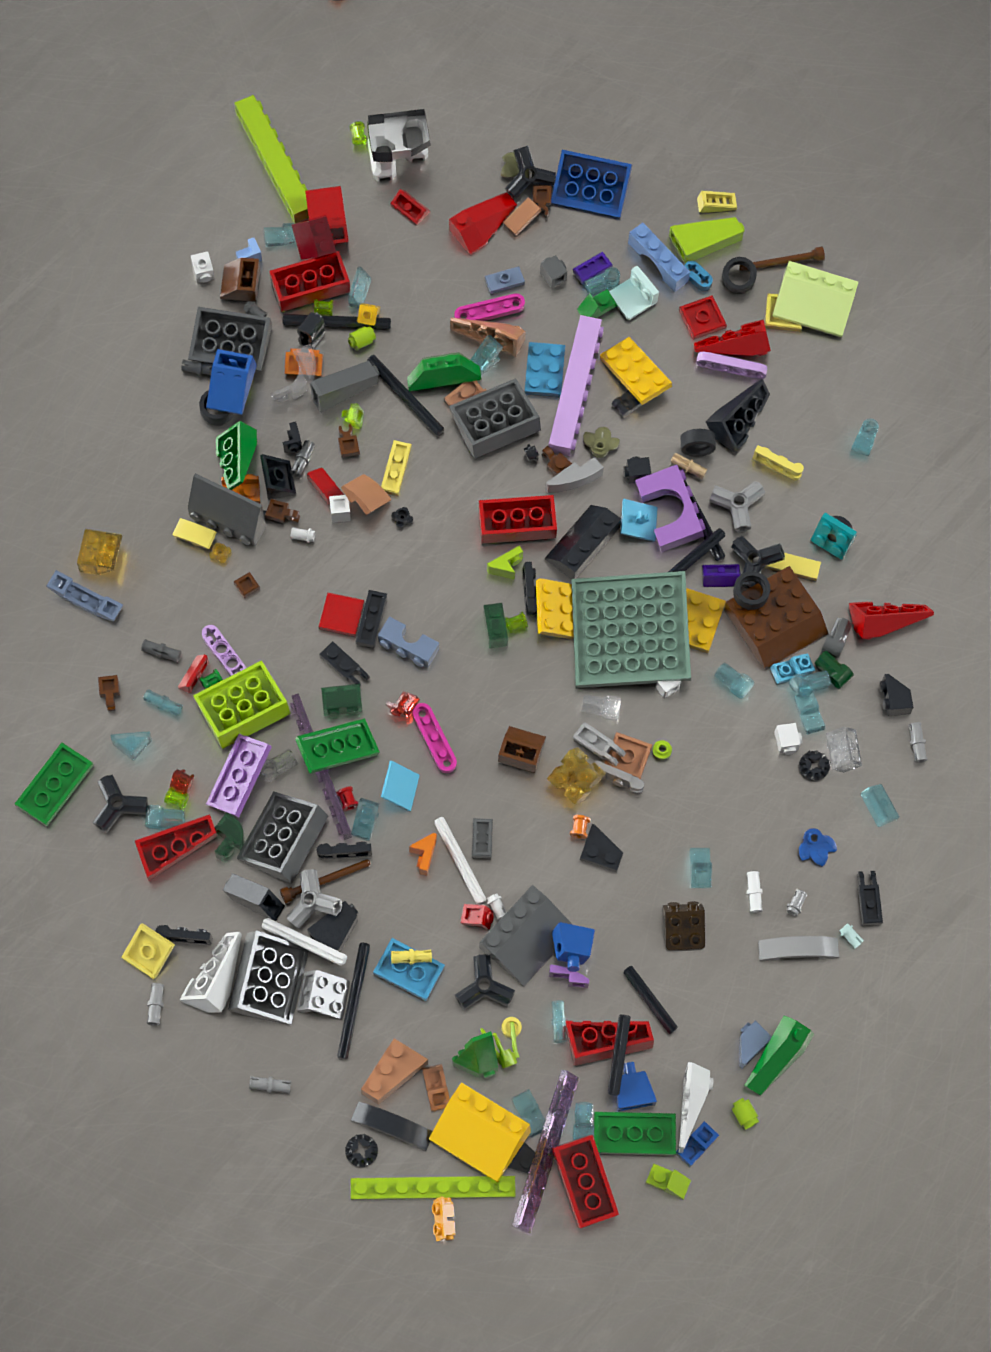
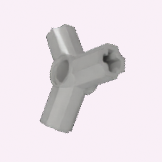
(739, 512)
(321, 902)

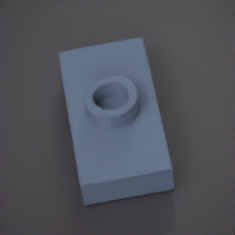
(504, 280)

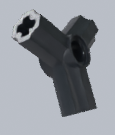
(520, 182)
(748, 552)
(112, 793)
(483, 973)

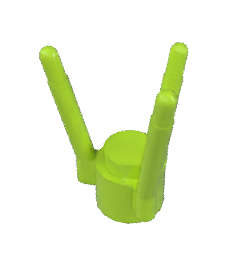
(506, 1057)

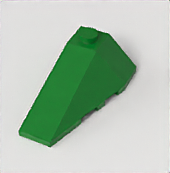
(235, 450)
(781, 1052)
(478, 1057)

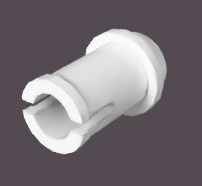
(302, 534)
(497, 906)

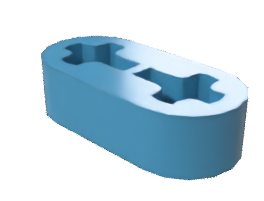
(699, 274)

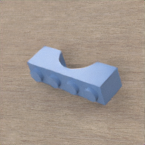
(671, 269)

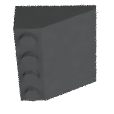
(229, 332)
(495, 418)
(226, 510)
(283, 836)
(523, 936)
(268, 978)

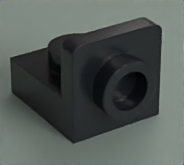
(294, 442)

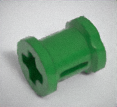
(211, 679)

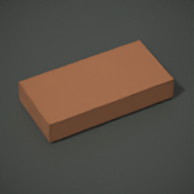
(522, 216)

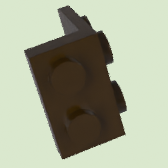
(684, 925)

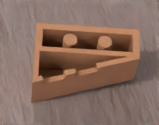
(393, 1070)

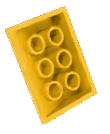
(480, 1132)

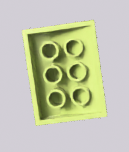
(815, 299)

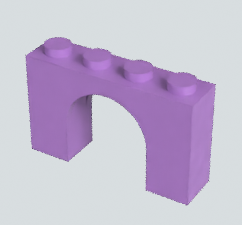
(687, 526)

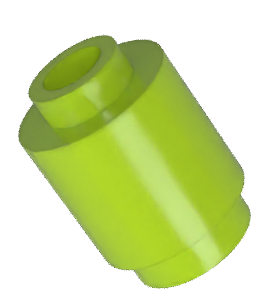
(361, 337)
(745, 1113)

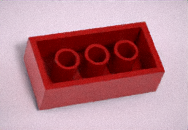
(309, 280)
(517, 519)
(585, 1181)

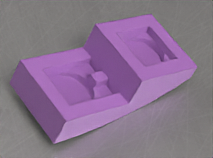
(575, 978)

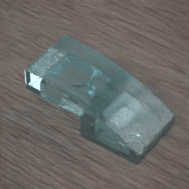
(279, 235)
(809, 713)
(529, 1111)

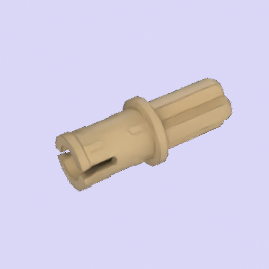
(689, 466)

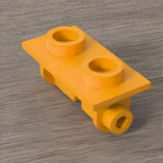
(441, 1210)

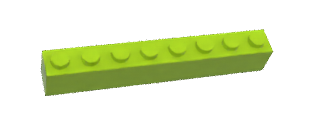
(273, 156)

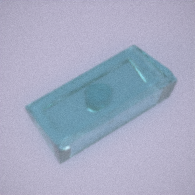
(359, 288)
(879, 805)

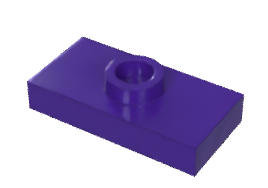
(592, 267)

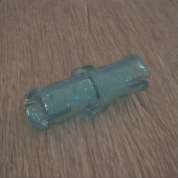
(163, 702)
(558, 1021)

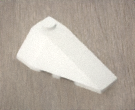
(214, 983)
(695, 1090)

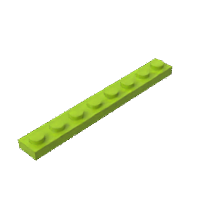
(432, 1188)

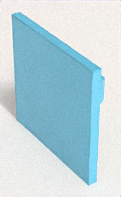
(638, 520)
(400, 786)

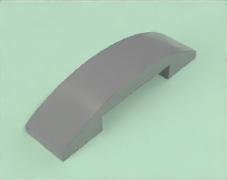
(798, 947)

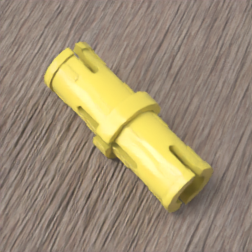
(411, 956)

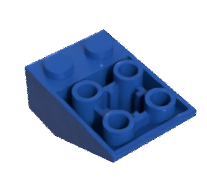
(230, 381)

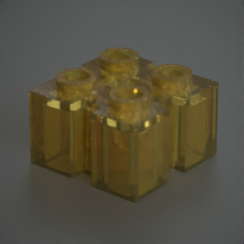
(576, 786)

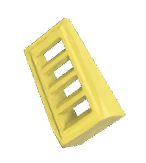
(705, 201)

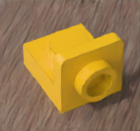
(368, 314)

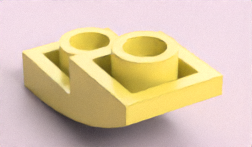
(194, 533)

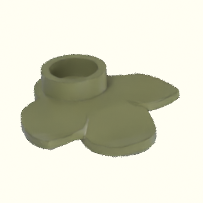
(511, 169)
(600, 442)

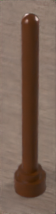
(816, 254)
(290, 893)

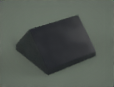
(277, 477)

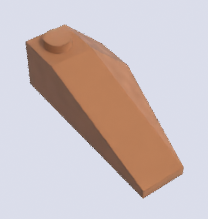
(507, 335)

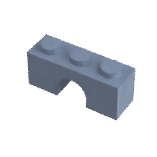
(420, 652)

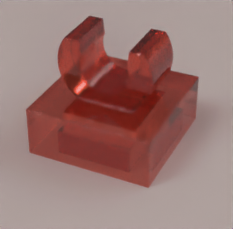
(181, 781)

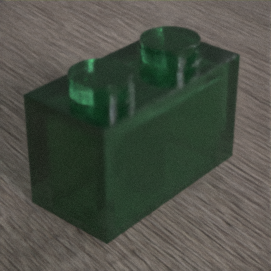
(495, 625)
(341, 700)

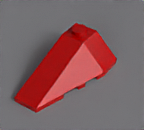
(749, 340)

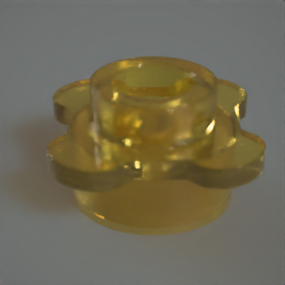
(218, 547)

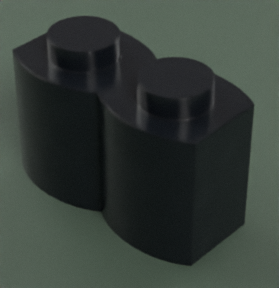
(311, 330)

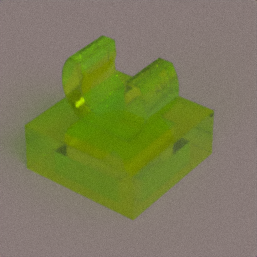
(354, 415)

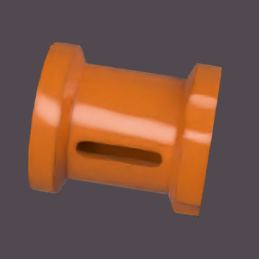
(580, 826)

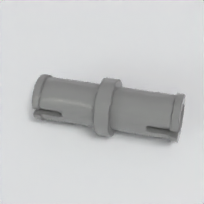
(918, 742)
(155, 1004)
(270, 1084)

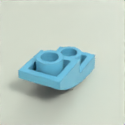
(796, 665)

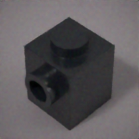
(636, 468)

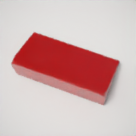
(409, 206)
(323, 484)
(194, 673)

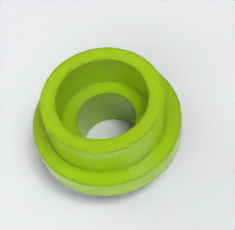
(662, 755)

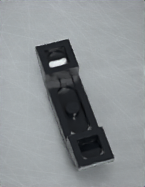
(392, 1124)

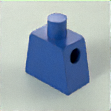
(572, 944)
(634, 1090)

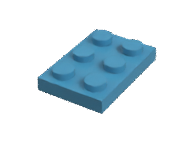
(544, 369)
(415, 979)

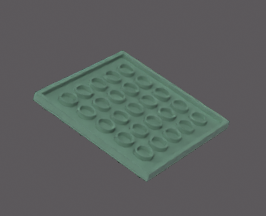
(630, 629)

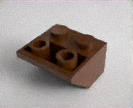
(241, 280)
(521, 749)

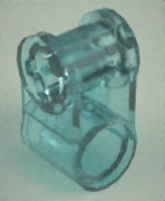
(865, 439)

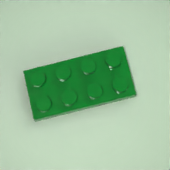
(337, 745)
(54, 784)
(635, 1133)

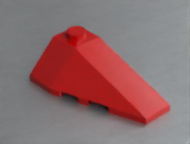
(479, 222)
(877, 621)

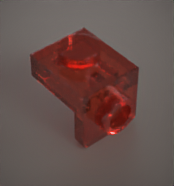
(404, 705)

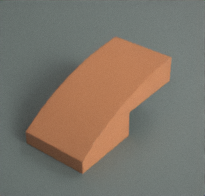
(436, 1086)

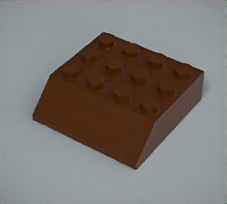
(783, 624)

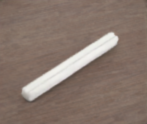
(460, 860)
(304, 941)

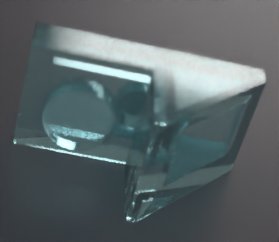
(487, 354)
(365, 818)
(700, 867)

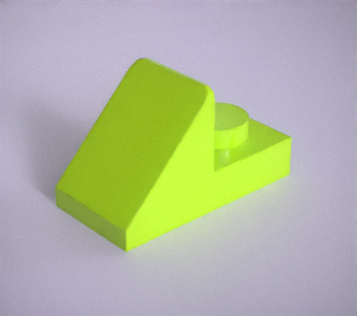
(502, 565)
(668, 1181)

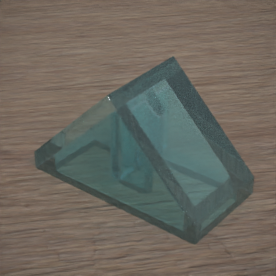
(132, 743)

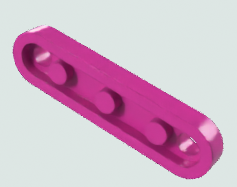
(492, 308)
(434, 738)

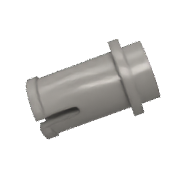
(796, 903)

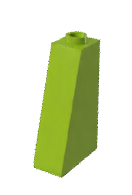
(705, 237)

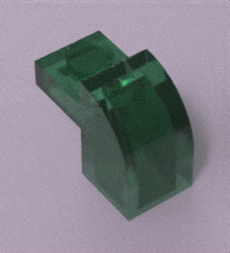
(233, 835)

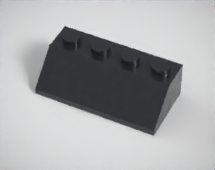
(584, 540)

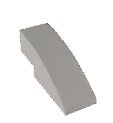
(575, 476)

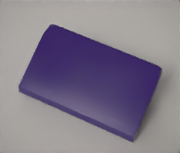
(720, 575)

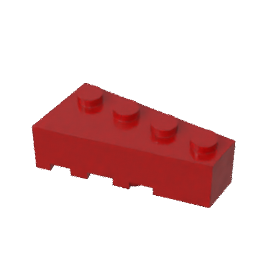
(596, 1040)

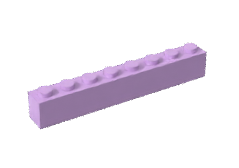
(575, 385)

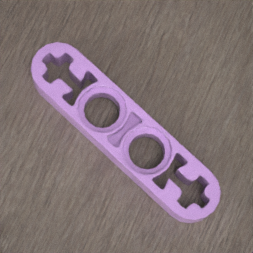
(731, 365)
(224, 657)

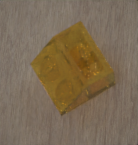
(98, 552)

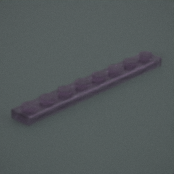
(323, 776)
(544, 1155)

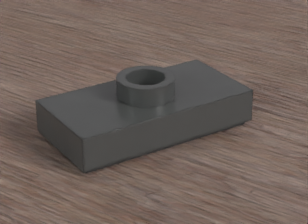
(482, 838)

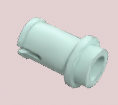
(850, 934)

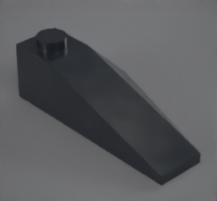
(737, 416)

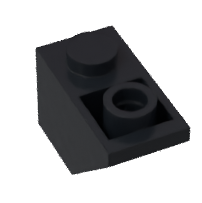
(897, 696)

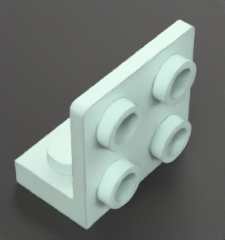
(635, 294)

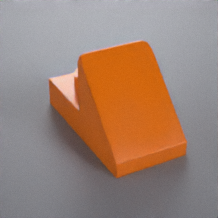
(426, 848)

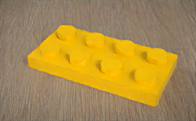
(635, 370)

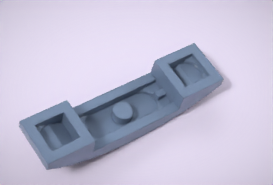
(83, 597)

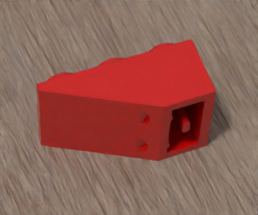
(330, 203)

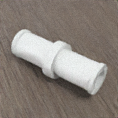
(754, 892)

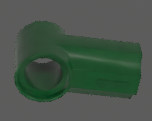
(837, 672)

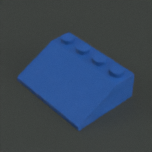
(591, 183)

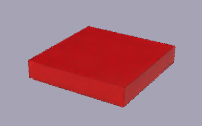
(702, 317)
(341, 614)

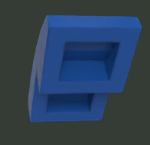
(698, 1143)

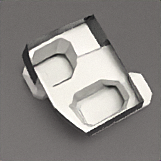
(396, 137)

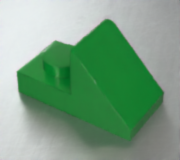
(597, 305)

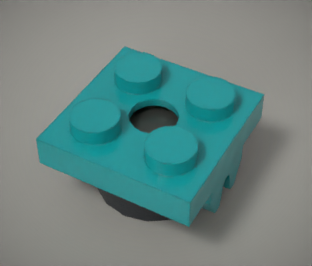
(834, 535)

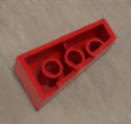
(172, 845)

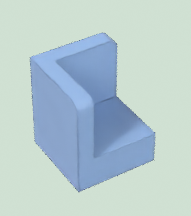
(251, 251)

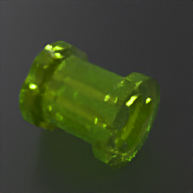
(358, 133)
(323, 307)
(516, 622)
(176, 798)

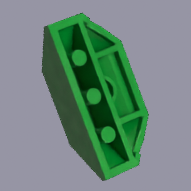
(443, 371)

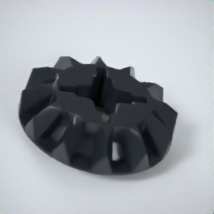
(816, 773)
(356, 1158)

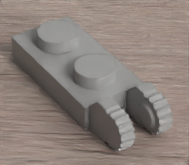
(597, 743)
(622, 778)

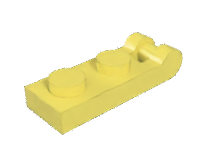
(778, 463)

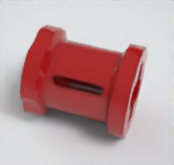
(347, 798)

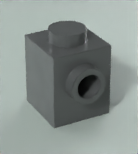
(553, 271)

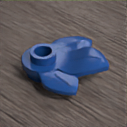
(816, 850)

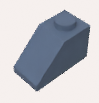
(752, 1042)

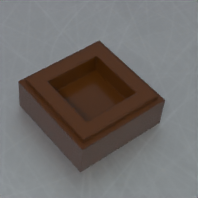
(246, 585)

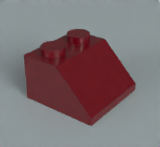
(313, 238)

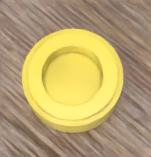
(506, 1029)

